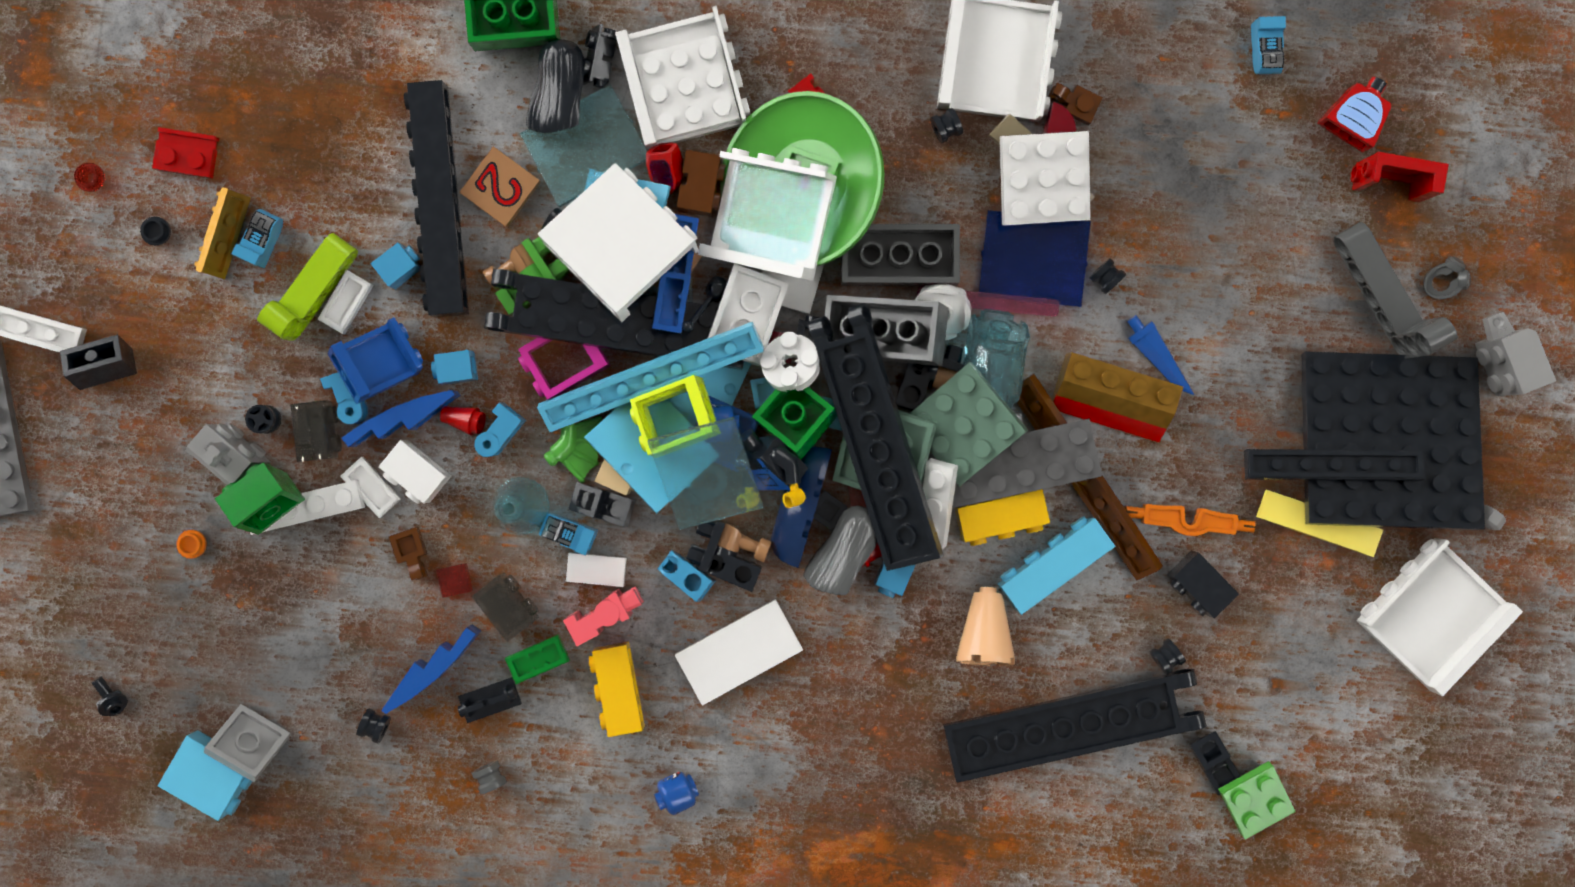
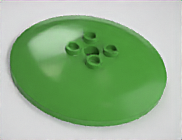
(825, 133)

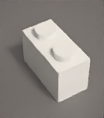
(414, 472)

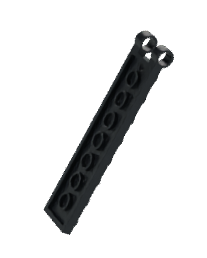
(577, 316)
(877, 441)
(1070, 726)

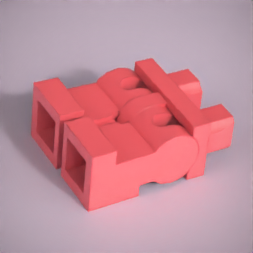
(609, 611)

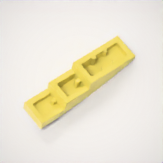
(1291, 515)

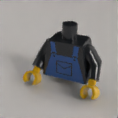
(775, 466)

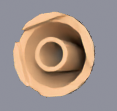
(986, 631)

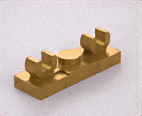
(222, 233)

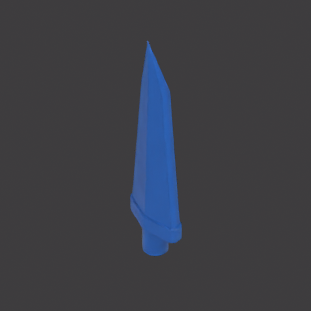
(1155, 350)

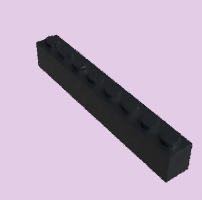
(437, 199)

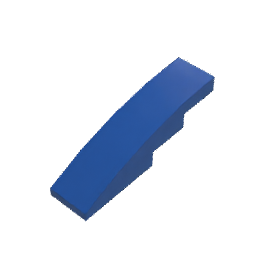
(674, 288)
(411, 414)
(424, 674)

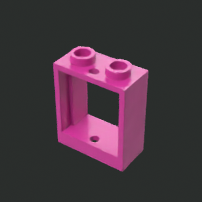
(541, 384)

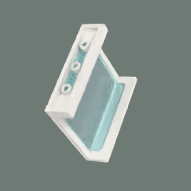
(771, 214)

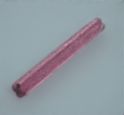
(1011, 303)

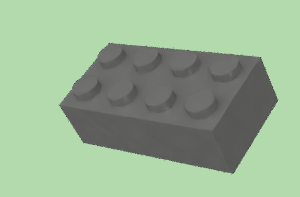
(904, 256)
(902, 328)

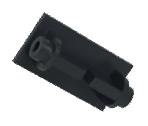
(599, 45)
(489, 700)

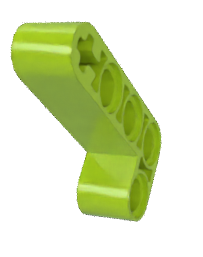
(309, 290)

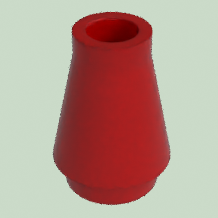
(464, 419)

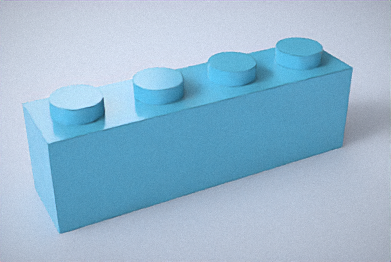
(1055, 564)

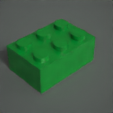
(510, 23)

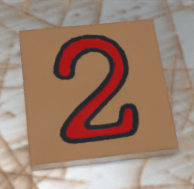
(500, 187)

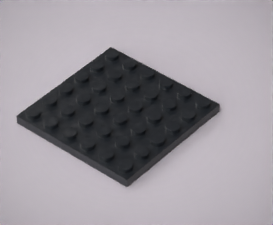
(1396, 405)

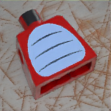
(1358, 114)

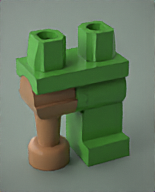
(527, 260)

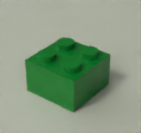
(795, 418)
(259, 498)

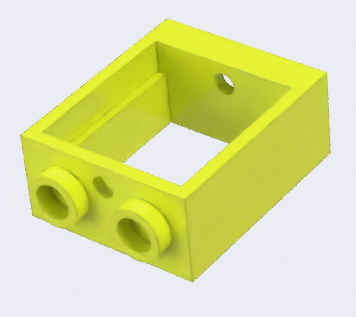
(698, 396)

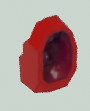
(665, 165)

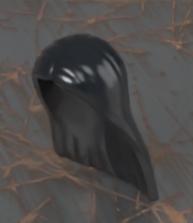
(558, 88)

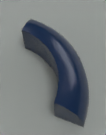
(794, 523)

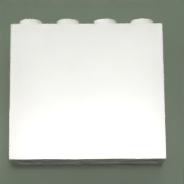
(671, 35)
(999, 58)
(617, 239)
(1437, 616)

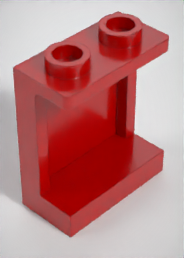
(1425, 176)

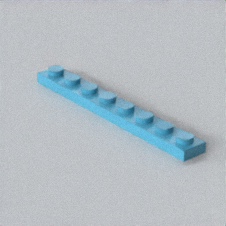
(651, 375)

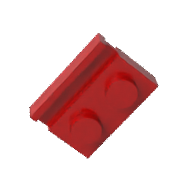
(185, 153)

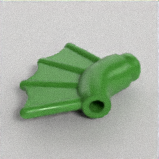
(574, 449)

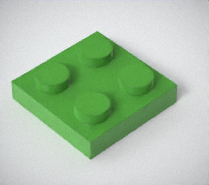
(1256, 800)

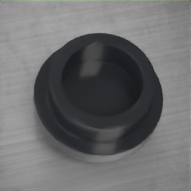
(155, 231)

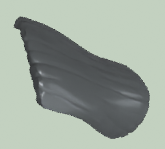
(843, 553)

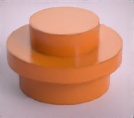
(191, 544)

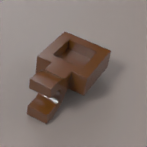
(1079, 102)
(408, 548)

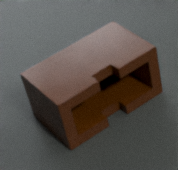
(702, 175)

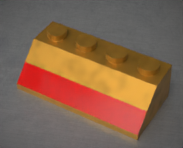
(1115, 397)

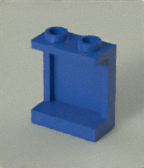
(376, 360)

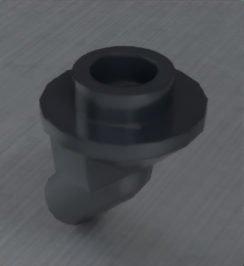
(111, 702)

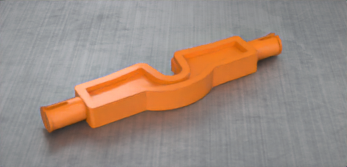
(1204, 520)

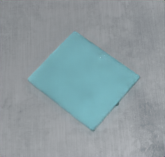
(580, 155)
(706, 473)

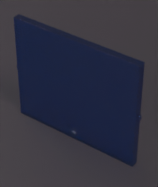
(1035, 259)

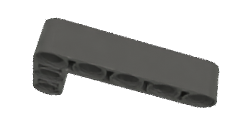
(1388, 297)

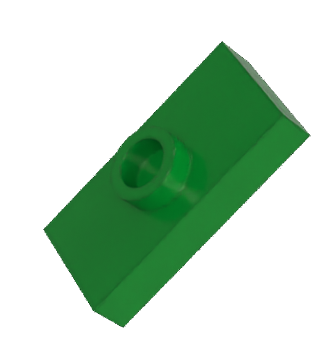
(537, 659)

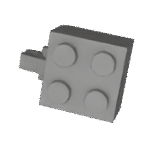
(1512, 358)
(225, 452)

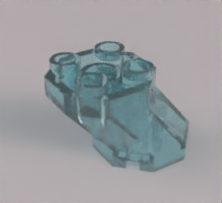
(998, 351)

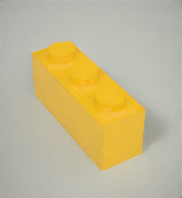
(1002, 517)
(617, 689)

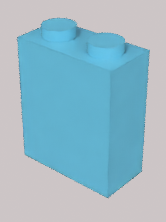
(203, 780)

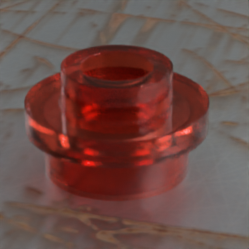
(81, 177)

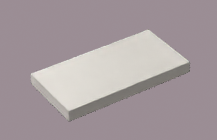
(738, 652)

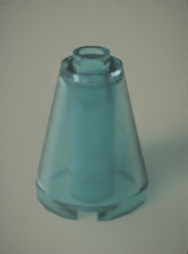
(529, 504)

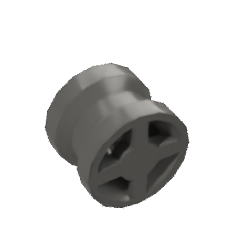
(489, 777)

